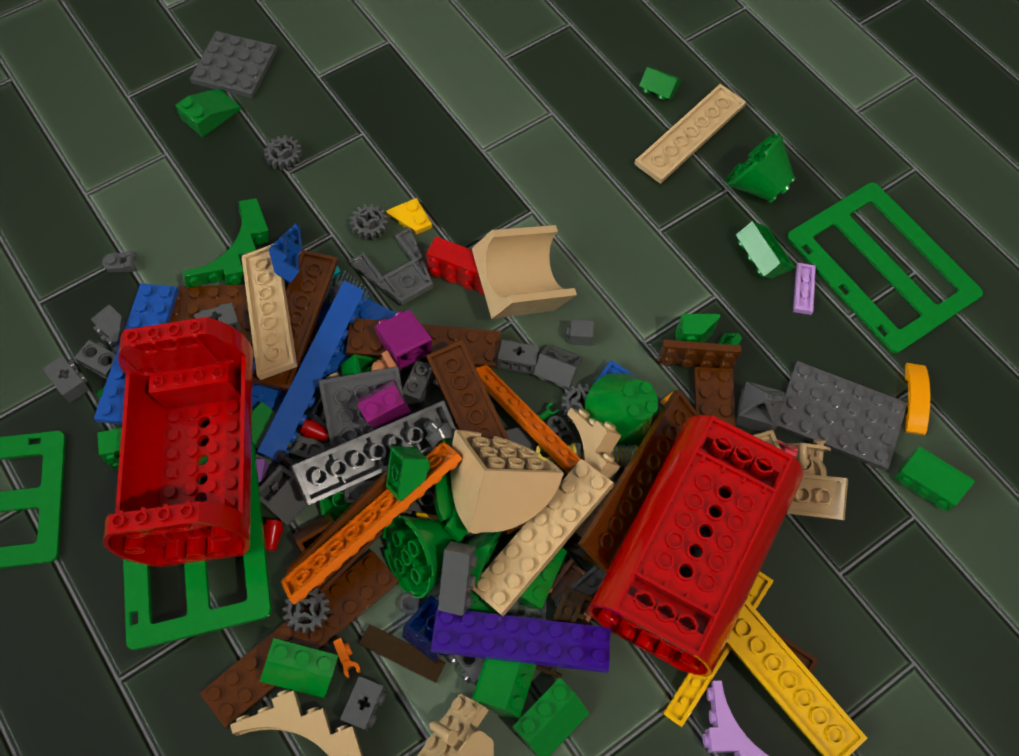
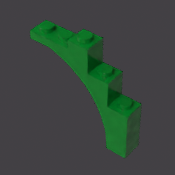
(229, 265)

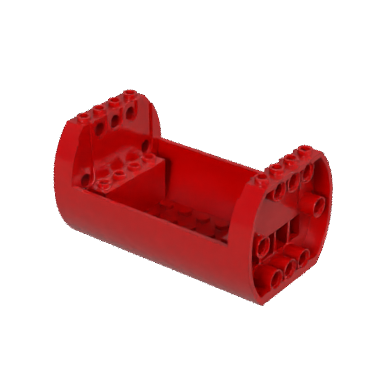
(172, 385)
(643, 589)

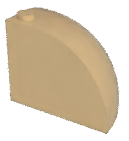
(499, 482)

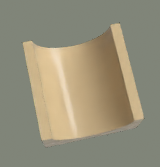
(518, 272)

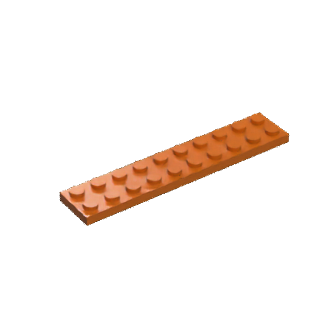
(363, 529)

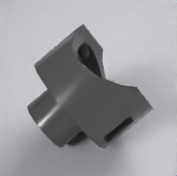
(438, 432)

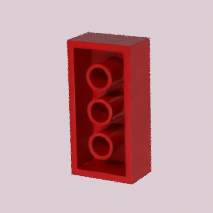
(453, 264)

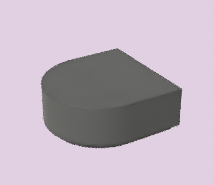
(408, 604)

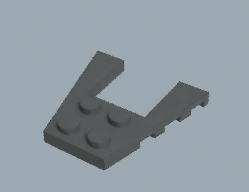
(403, 282)

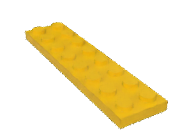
(793, 685)

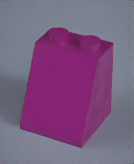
(404, 338)
(383, 405)

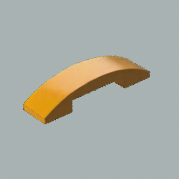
(918, 399)

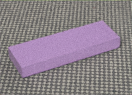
(804, 288)

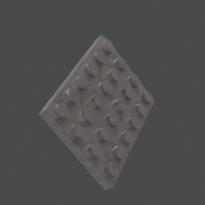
(843, 414)

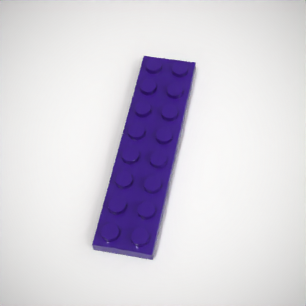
(522, 640)

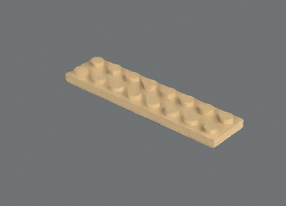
(690, 133)
(268, 315)
(542, 537)

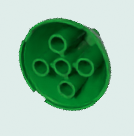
(765, 171)
(624, 403)
(416, 552)

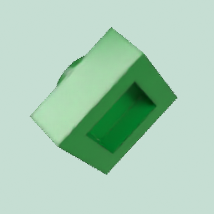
(730, 339)

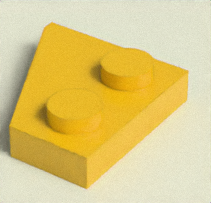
(411, 216)

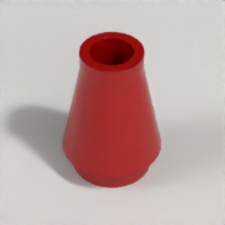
(314, 430)
(272, 534)

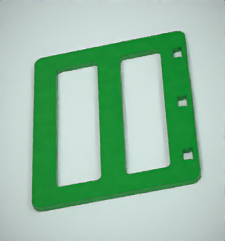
(931, 314)
(45, 497)
(200, 617)

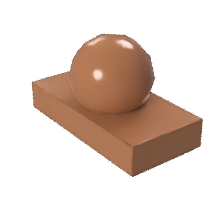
(386, 362)

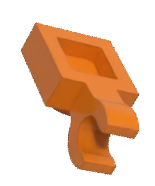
(344, 651)

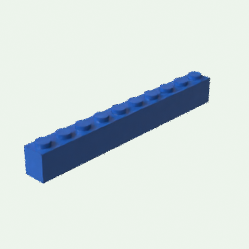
(311, 371)

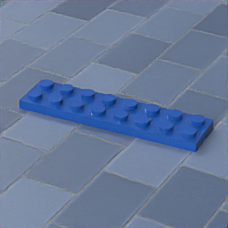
(151, 307)

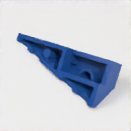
(285, 253)

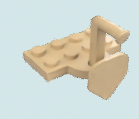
(818, 493)
(457, 732)

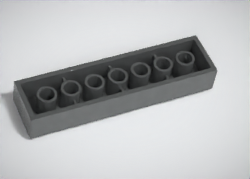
(364, 455)

